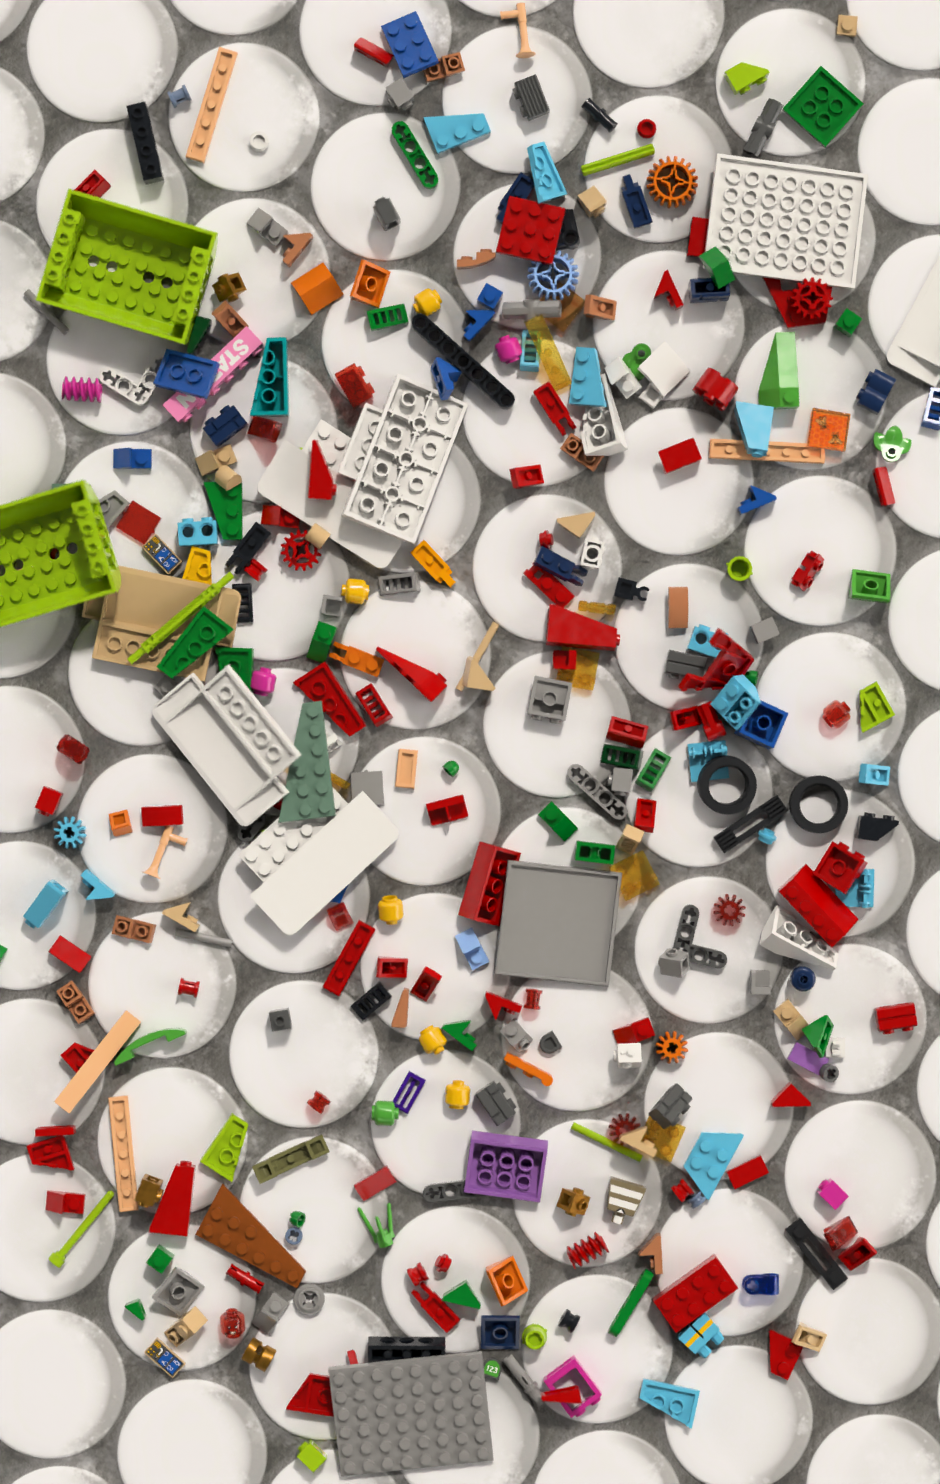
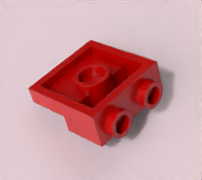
(840, 866)

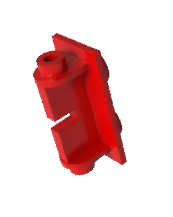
(804, 578)

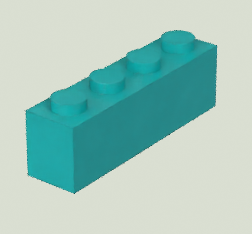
(272, 388)

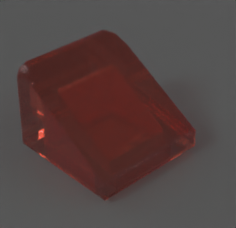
(339, 916)

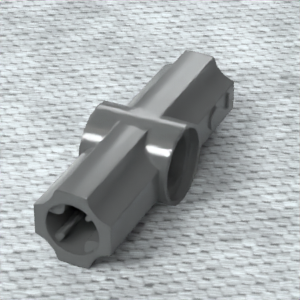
(763, 127)

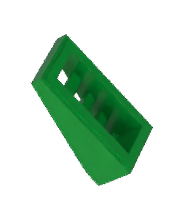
(371, 313)
(643, 783)

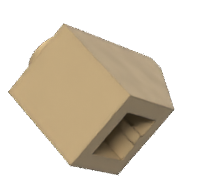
(592, 202)
(185, 1326)

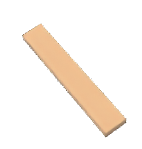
(211, 105)
(776, 452)
(97, 1061)
(123, 1153)

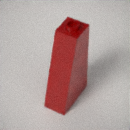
(578, 631)
(176, 1203)

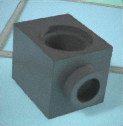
(280, 1019)

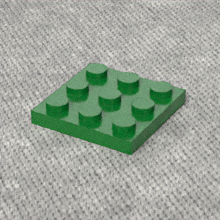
(822, 106)

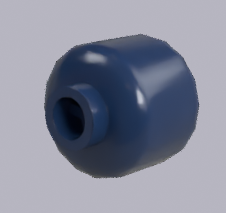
(798, 973)

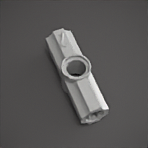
(530, 308)

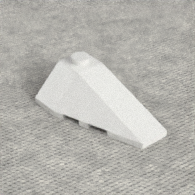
(602, 427)
(790, 939)

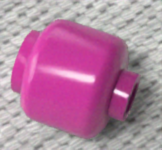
(508, 349)
(263, 681)

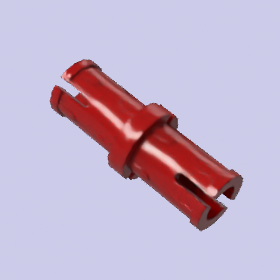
(245, 1278)

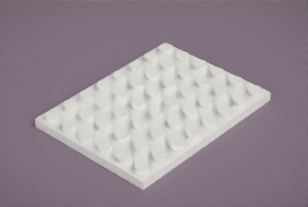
(787, 220)

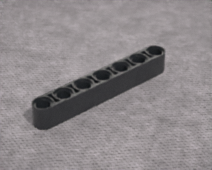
(458, 353)

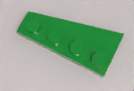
(197, 639)

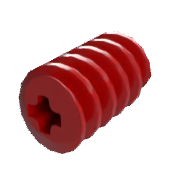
(586, 1249)

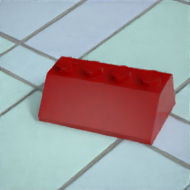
(486, 884)
(818, 905)

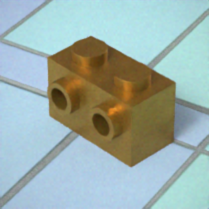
(149, 1191)

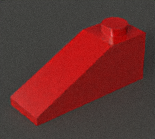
(321, 480)

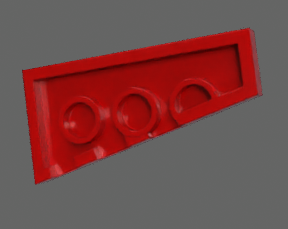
(323, 686)

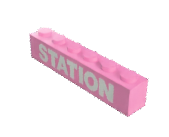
(231, 358)

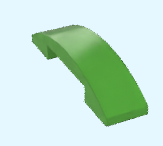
(170, 1033)

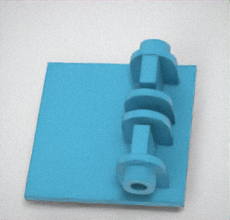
(702, 753)
(861, 891)

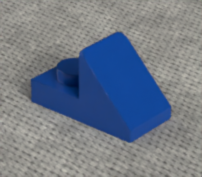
(481, 318)
(444, 377)
(132, 458)
(760, 498)

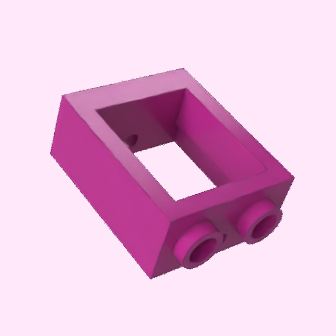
(562, 1370)

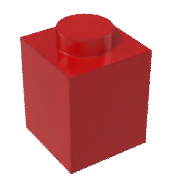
(48, 801)

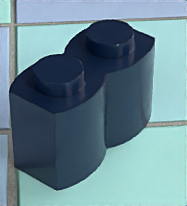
(876, 391)

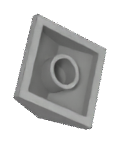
(178, 1291)

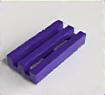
(415, 1077)

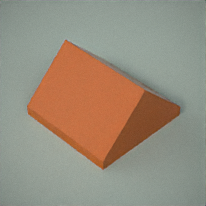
(369, 284)
(317, 288)
(506, 1280)

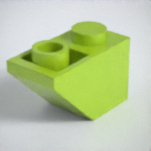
(745, 75)

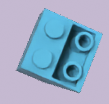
(736, 701)

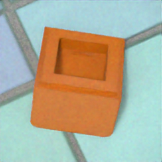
(120, 823)

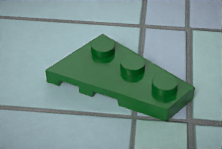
(227, 509)

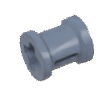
(179, 96)

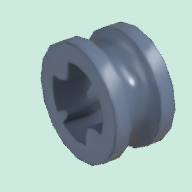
(696, 1199)
(288, 1233)

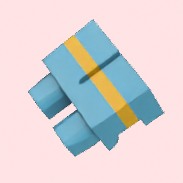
(695, 1341)

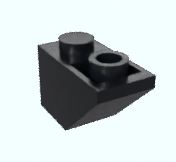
(874, 828)

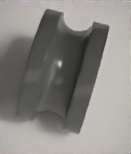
(824, 1074)

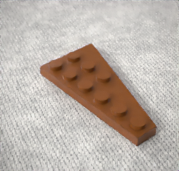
(243, 1235)

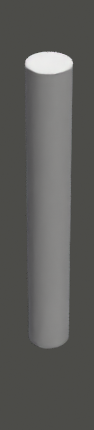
(46, 311)
(203, 937)

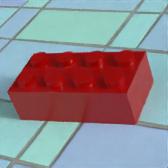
(695, 1293)

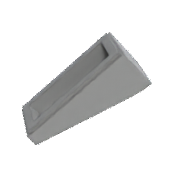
(415, 583)

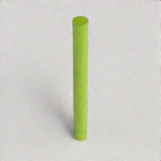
(607, 1142)

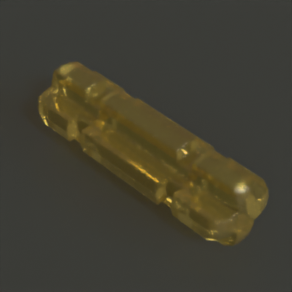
(595, 607)

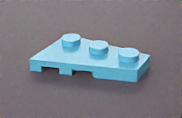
(545, 175)
(586, 379)
(672, 1399)

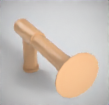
(520, 13)
(166, 836)

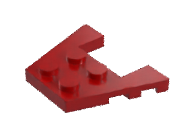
(784, 303)
(730, 662)

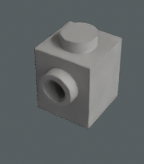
(399, 95)
(620, 781)
(674, 963)

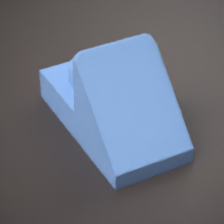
(472, 948)

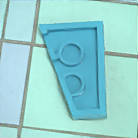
(455, 129)

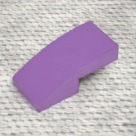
(806, 1058)

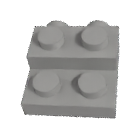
(549, 699)

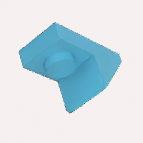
(874, 774)
(101, 890)

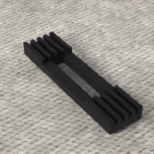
(727, 839)
(834, 1274)

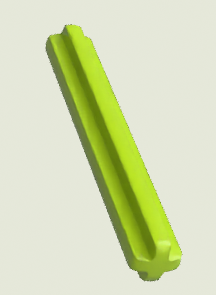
(618, 159)

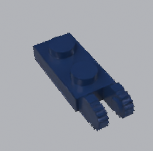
(559, 566)

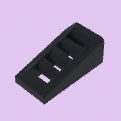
(248, 586)
(382, 989)

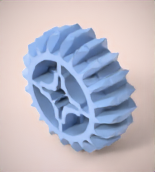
(571, 274)

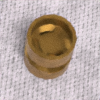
(251, 1354)

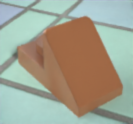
(299, 242)
(599, 307)
(229, 319)
(653, 1247)

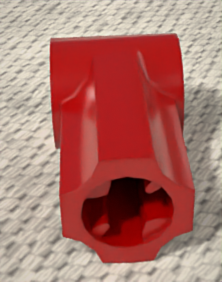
(711, 723)

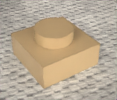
(846, 25)

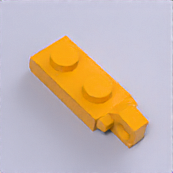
(433, 563)

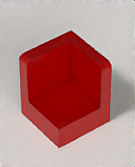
(564, 659)

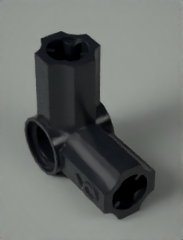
(568, 228)

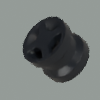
(569, 1320)

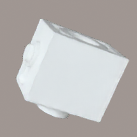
(597, 548)
(628, 1055)

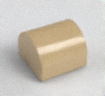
(227, 477)
(317, 536)

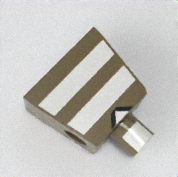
(623, 1198)

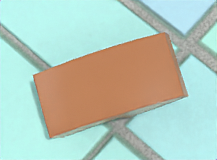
(447, 66)
(482, 258)
(574, 448)
(678, 607)
(134, 929)
(75, 1002)

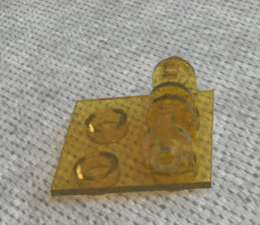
(585, 671)
(636, 875)
(664, 1139)

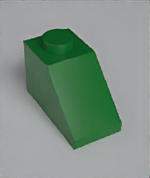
(321, 642)

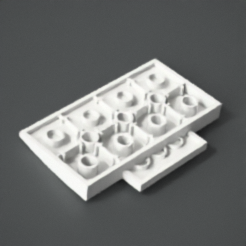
(399, 457)

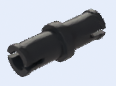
(599, 115)

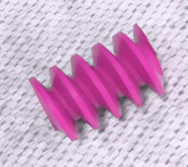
(82, 389)

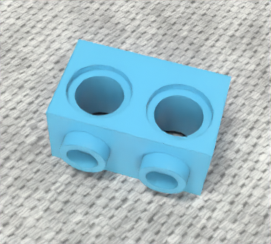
(198, 538)
(705, 648)

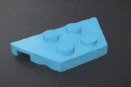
(710, 1159)

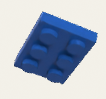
(409, 44)
(186, 374)

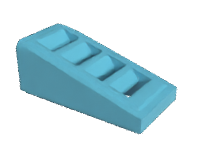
(528, 366)

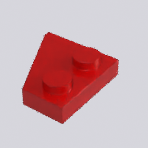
(51, 1153)
(782, 1354)

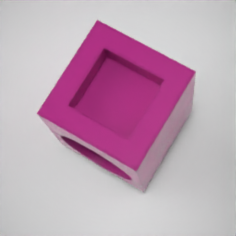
(832, 1193)

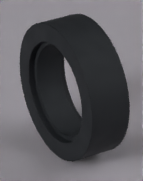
(743, 801)
(838, 817)

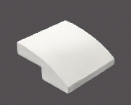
(664, 369)

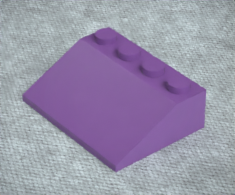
(506, 1166)

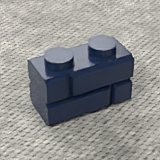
(705, 290)
(225, 425)

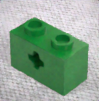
(594, 852)

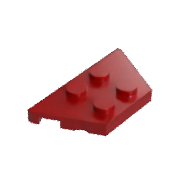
(313, 1396)

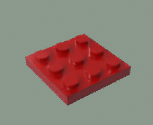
(530, 230)

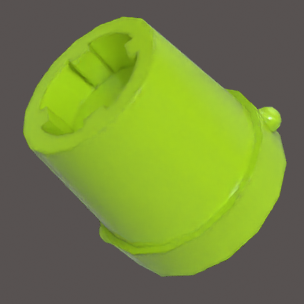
(739, 568)
(534, 1336)

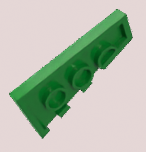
(240, 660)

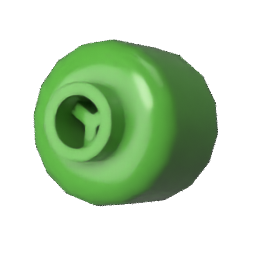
(384, 1113)

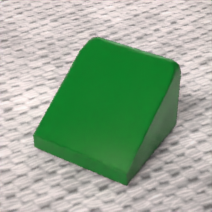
(136, 1308)

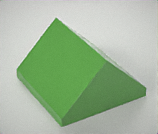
(870, 586)

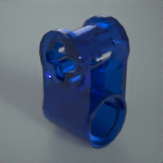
(765, 1284)

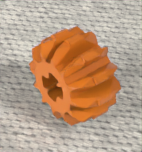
(665, 1045)

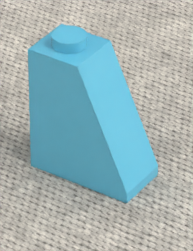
(754, 426)
(44, 904)

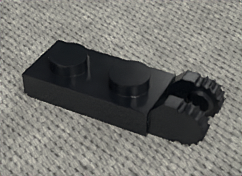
(249, 546)

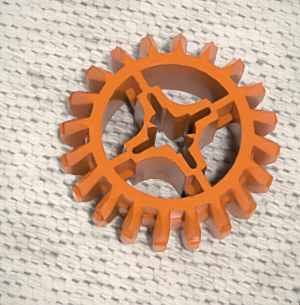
(680, 182)

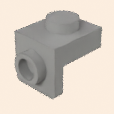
(516, 1035)

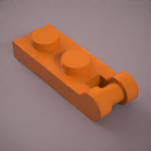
(529, 1069)

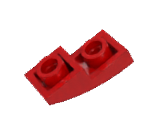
(162, 815)

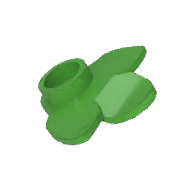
(633, 360)
(892, 441)

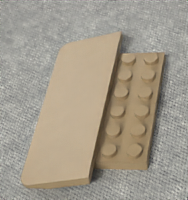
(143, 607)

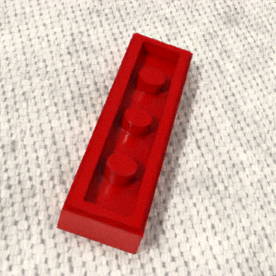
(349, 957)

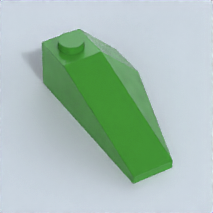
(780, 378)

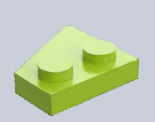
(873, 707)

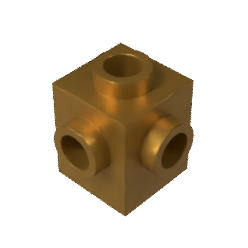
(229, 287)
(573, 1201)

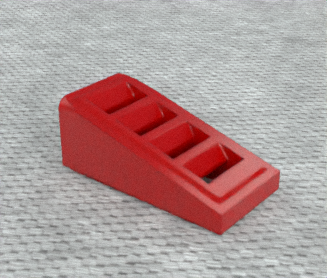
(383, 718)
(563, 1395)

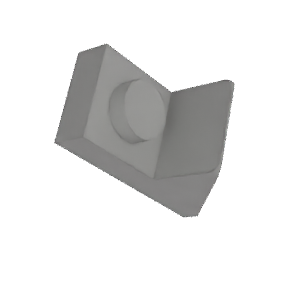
(267, 227)
(270, 1312)

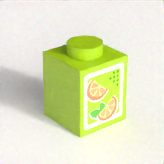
(311, 1454)

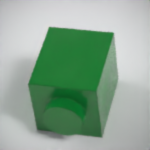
(847, 322)
(160, 1259)

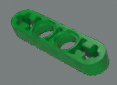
(417, 153)
(630, 1303)

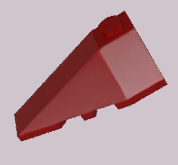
(424, 680)

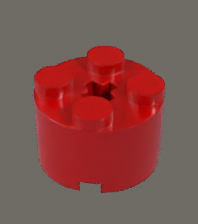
(715, 389)

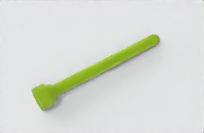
(59, 1256)

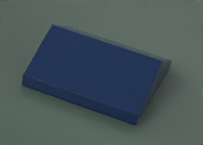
(500, 1331)

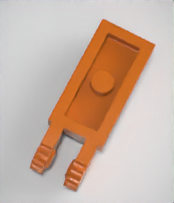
(359, 659)

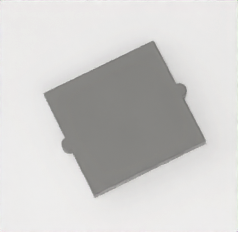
(370, 783)

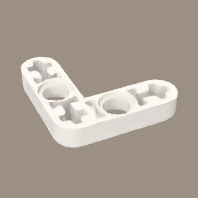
(133, 387)

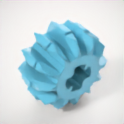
(75, 828)

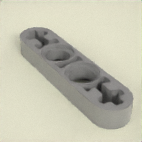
(597, 791)

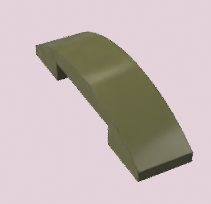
(290, 1158)

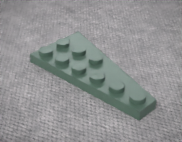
(310, 775)

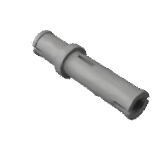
(519, 1373)

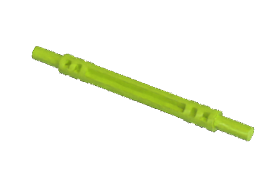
(181, 617)

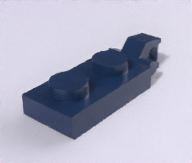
(520, 188)
(635, 203)

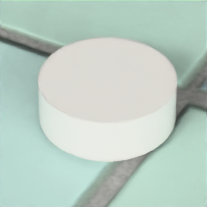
(259, 141)

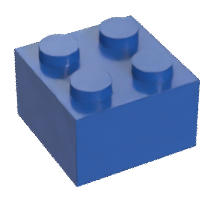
(763, 725)

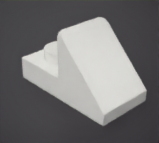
(623, 377)

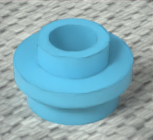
(767, 836)

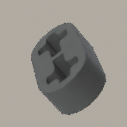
(254, 830)

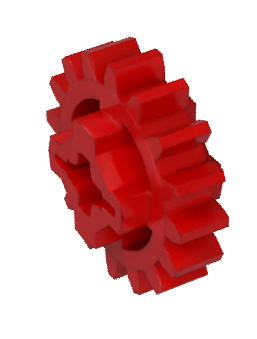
(812, 286)
(294, 559)

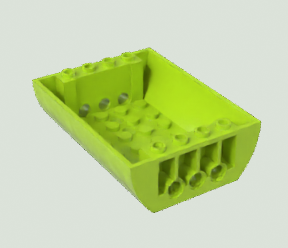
(139, 246)
(47, 522)

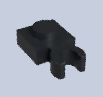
(627, 589)

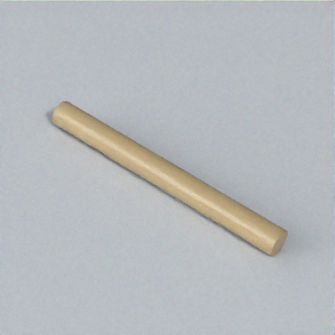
(481, 649)

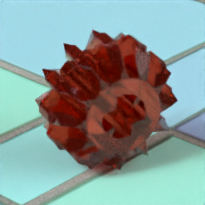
(73, 749)
(725, 915)
(620, 1124)

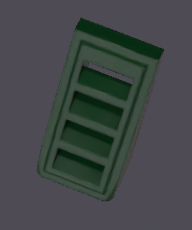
(199, 330)
(638, 759)

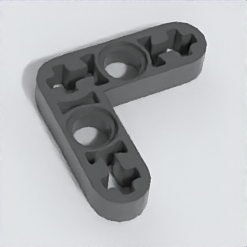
(691, 948)

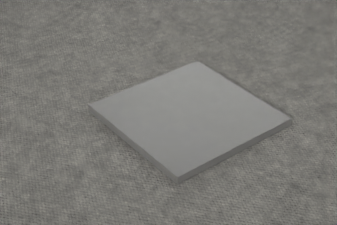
(558, 923)

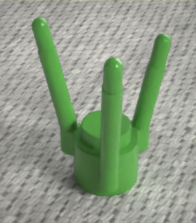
(383, 1236)

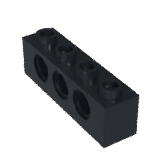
(145, 143)
(404, 1347)

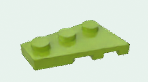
(226, 1147)

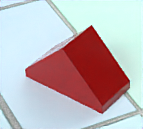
(684, 718)
(391, 967)
(790, 1097)

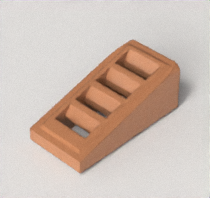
(401, 1014)

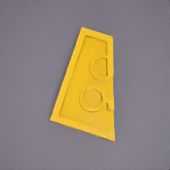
(198, 566)

